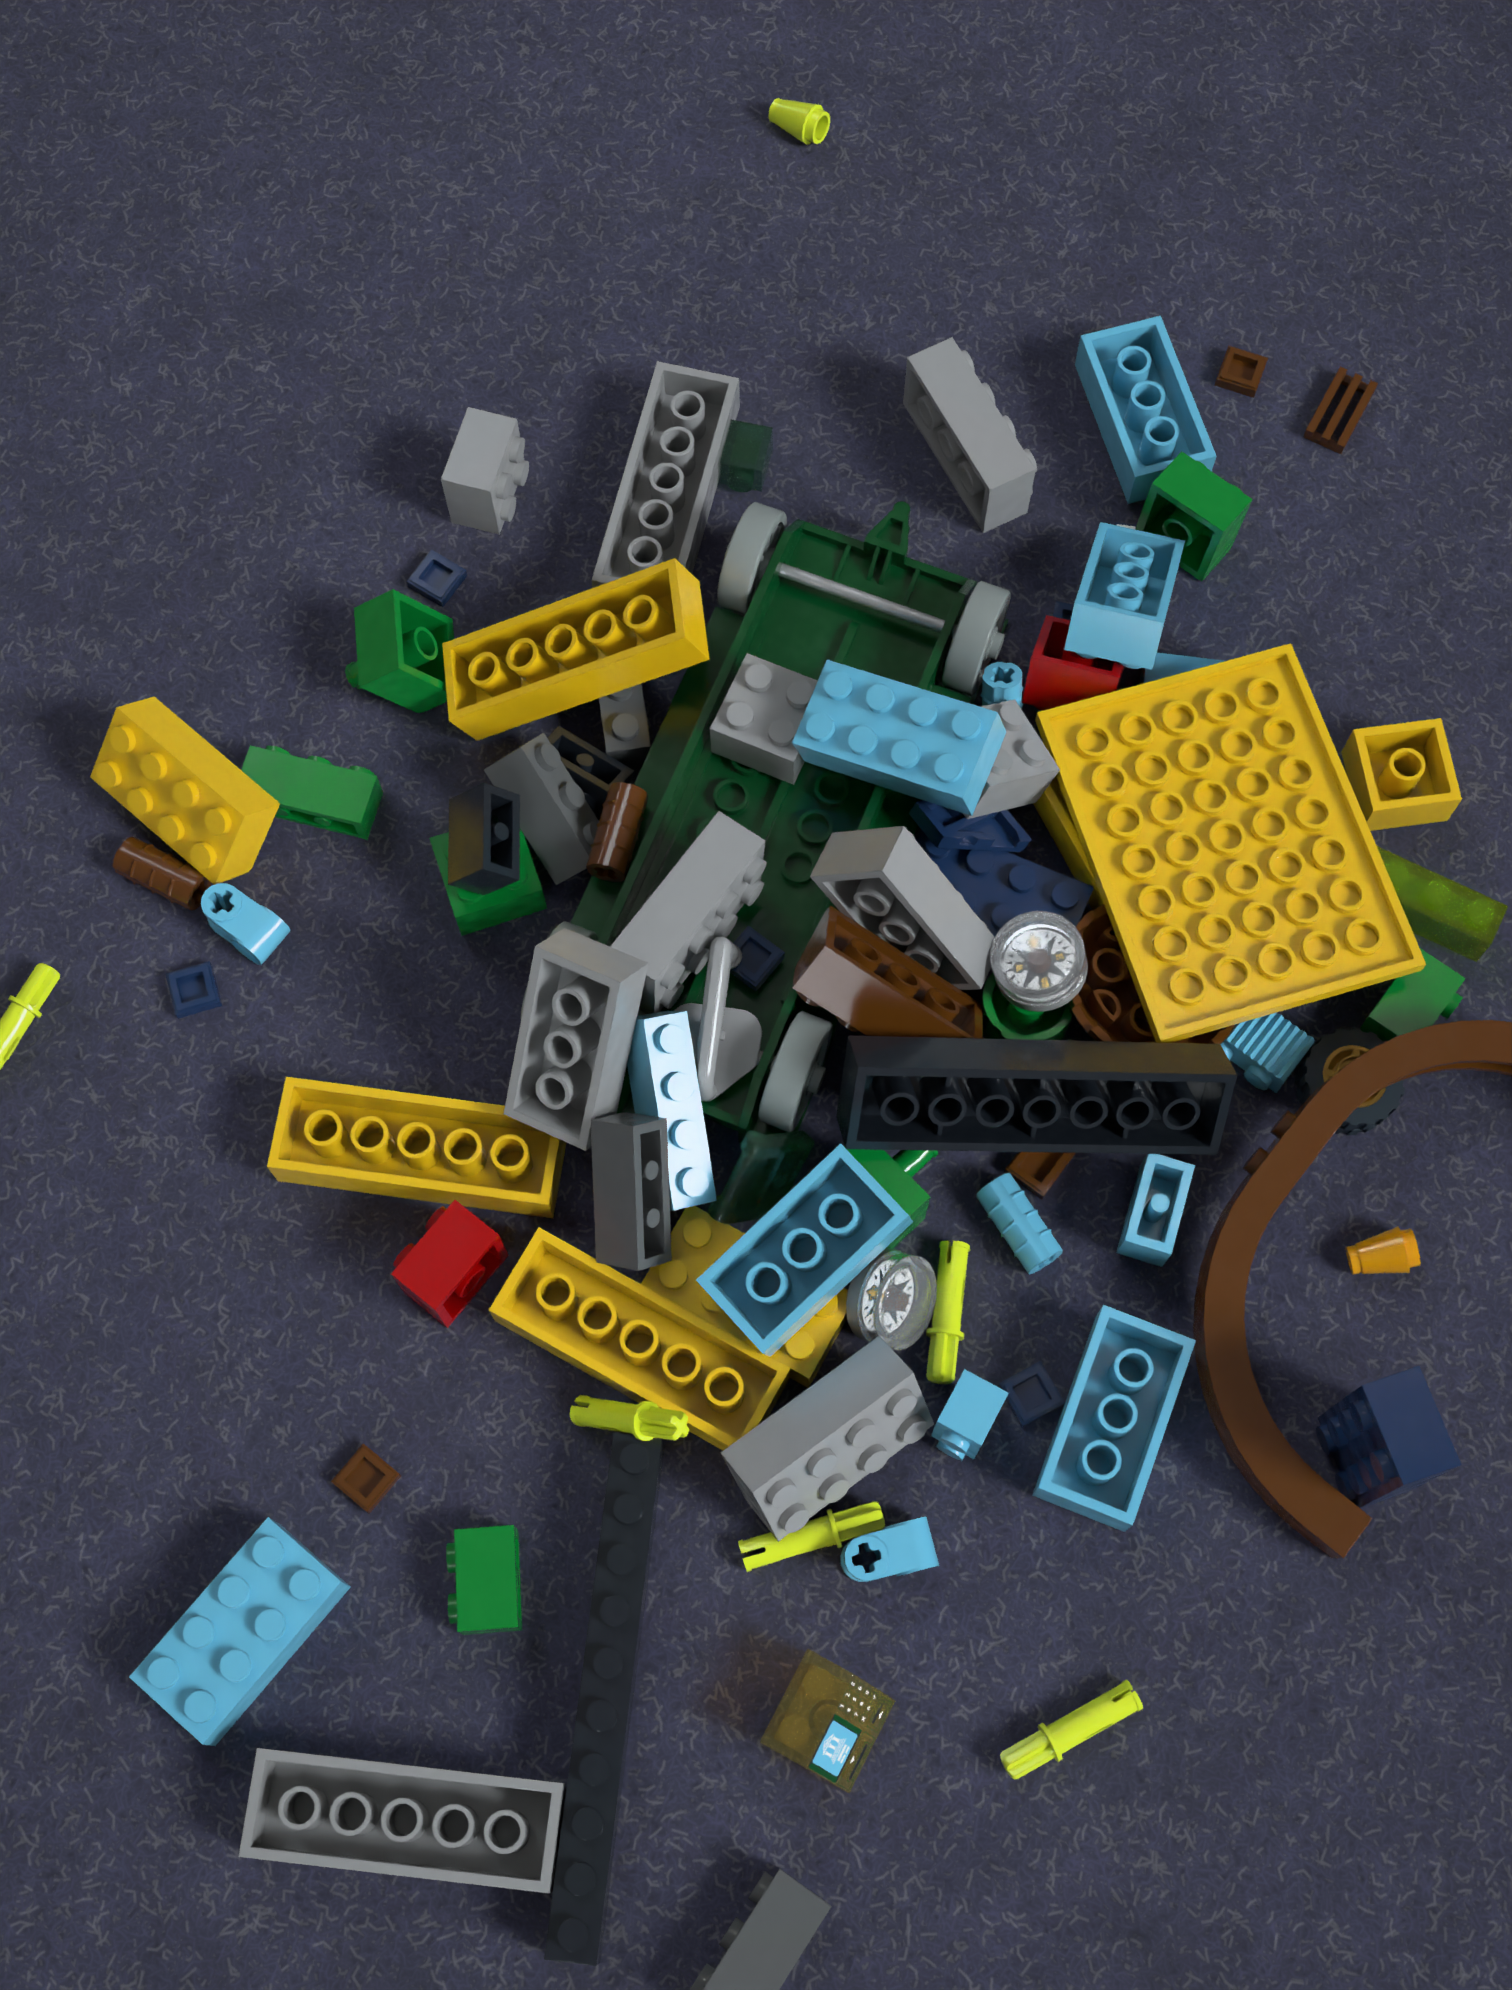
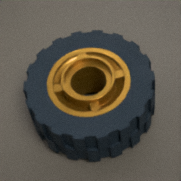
(1332, 1054)

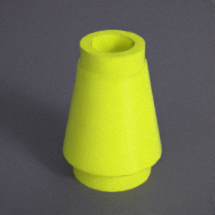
(800, 119)

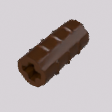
(617, 832)
(160, 873)

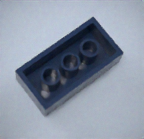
(1006, 885)
(1386, 1438)

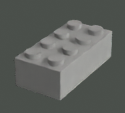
(969, 434)
(906, 900)
(694, 908)
(574, 1036)
(829, 1438)

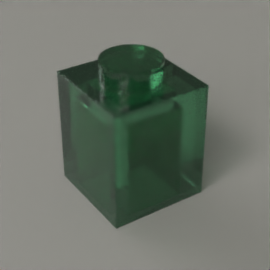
(746, 456)

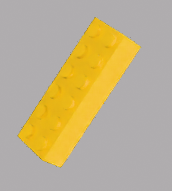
(575, 650)
(413, 1148)
(638, 1340)

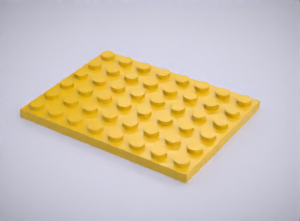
(1227, 844)

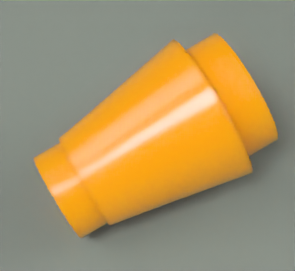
(1384, 1253)

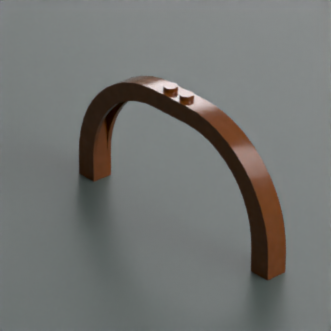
(1219, 1303)

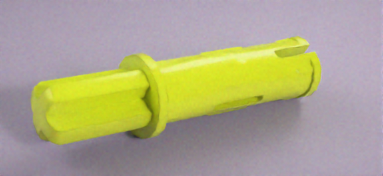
(25, 1008)
(947, 1312)
(641, 1419)
(816, 1534)
(1070, 1730)

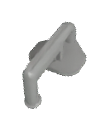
(722, 1038)

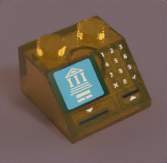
(827, 1721)

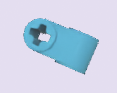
(248, 926)
(897, 1548)

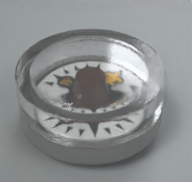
(1039, 961)
(892, 1299)

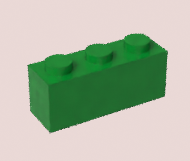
(316, 790)

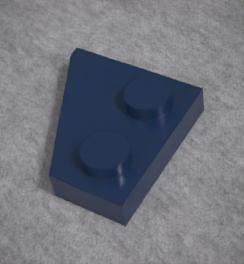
(952, 830)

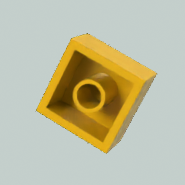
(1402, 774)

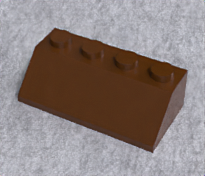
(880, 987)

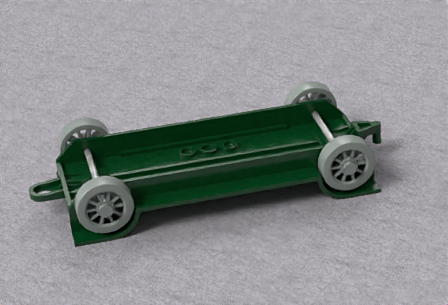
(794, 602)

